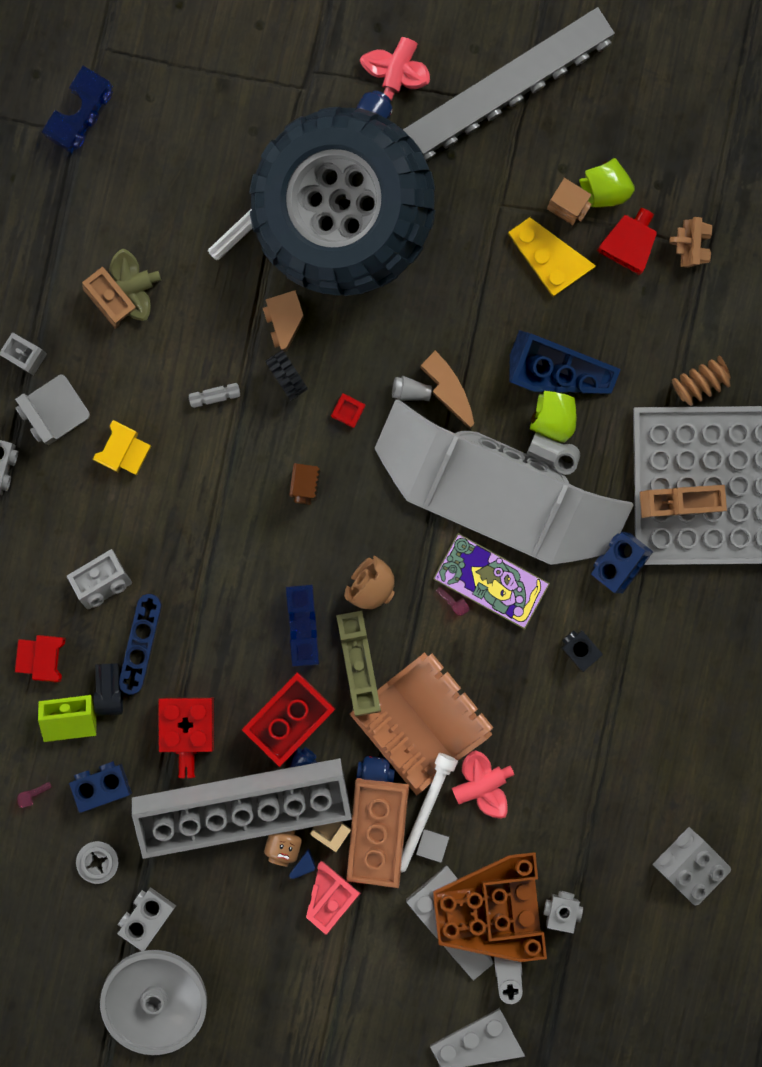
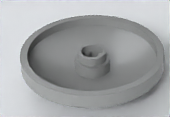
(153, 1002)

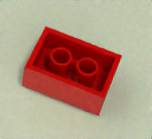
(288, 719)

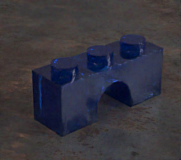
(69, 130)
(302, 625)

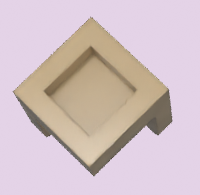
(331, 834)

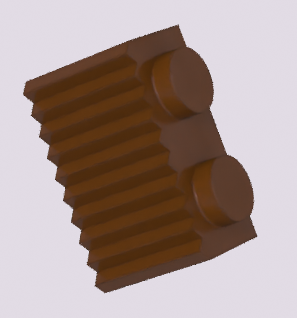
(304, 483)

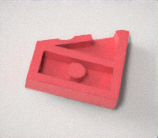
(330, 898)

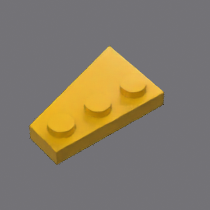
(549, 256)

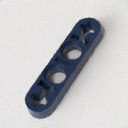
(138, 643)

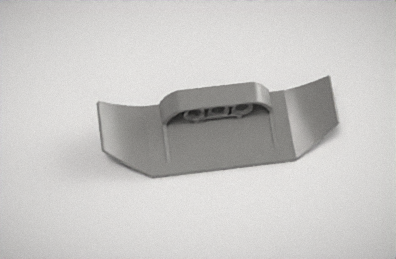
(496, 490)

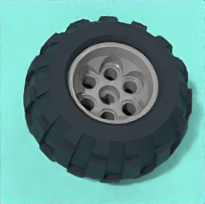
(297, 168)

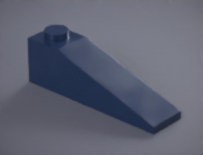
(552, 367)

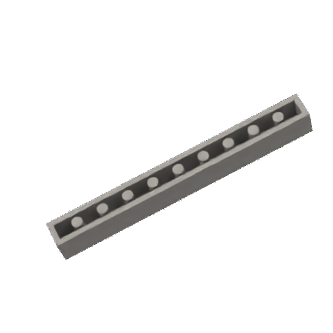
(511, 82)

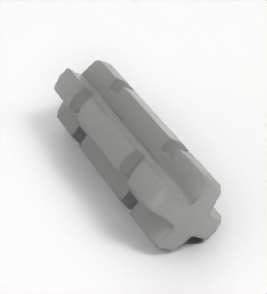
(214, 395)

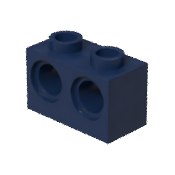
(626, 567)
(102, 793)

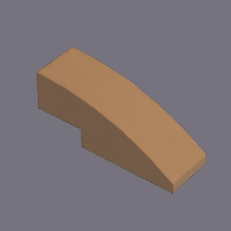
(449, 389)
(683, 501)

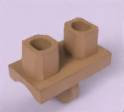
(689, 242)

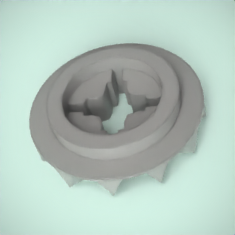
(94, 874)

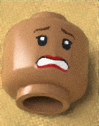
(283, 848)

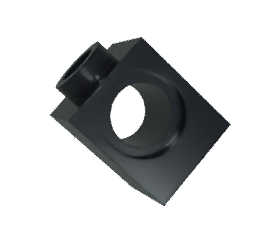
(591, 655)

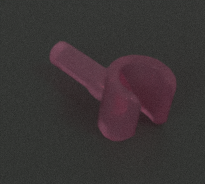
(459, 607)
(25, 798)

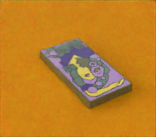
(491, 581)

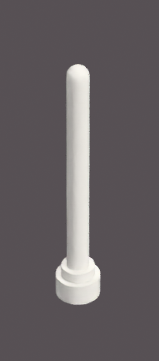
(444, 766)

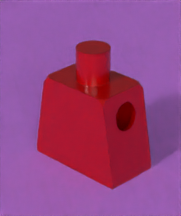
(630, 241)

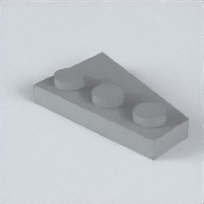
(478, 1043)

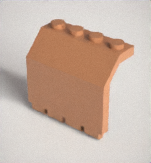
(423, 718)

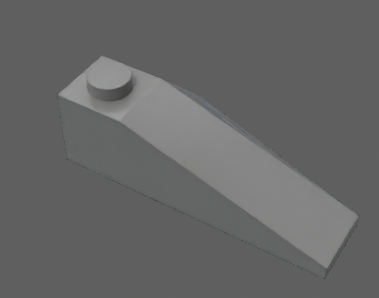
(423, 905)

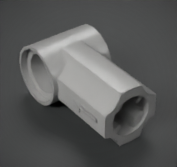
(551, 453)

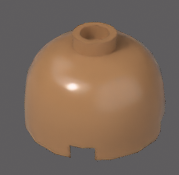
(372, 584)

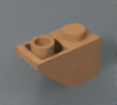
(286, 317)

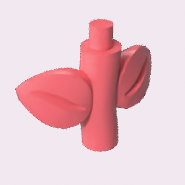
(397, 67)
(483, 785)

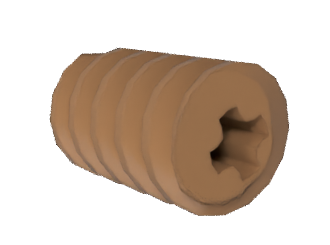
(702, 381)

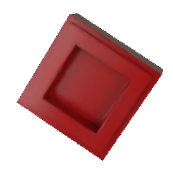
(348, 410)

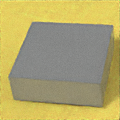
(432, 845)

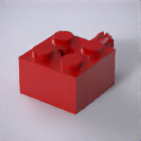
(175, 738)

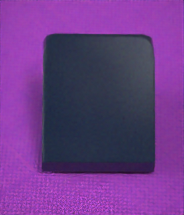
(304, 866)

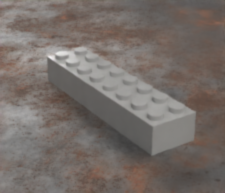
(241, 808)

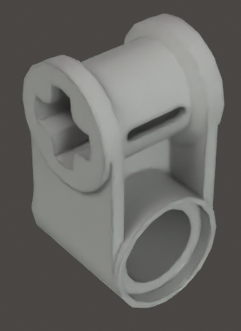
(508, 973)

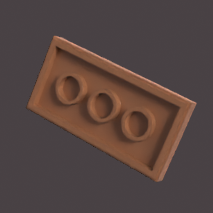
(377, 833)

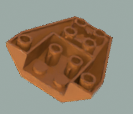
(493, 911)

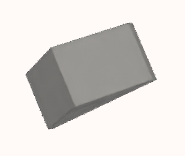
(23, 353)

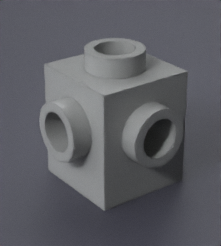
(566, 921)

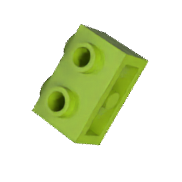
(67, 718)

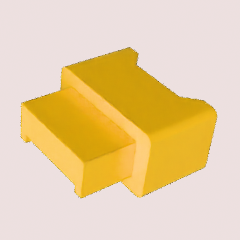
(123, 450)

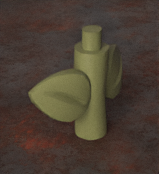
(126, 274)

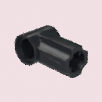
(108, 697)

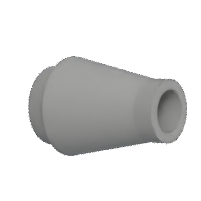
(410, 390)

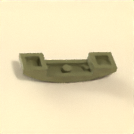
(358, 663)

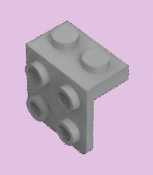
(52, 410)
(692, 866)

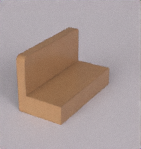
(108, 296)

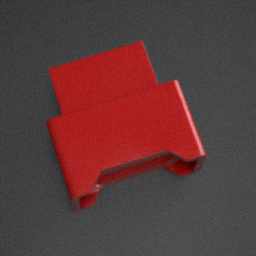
(40, 657)

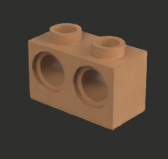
(570, 202)

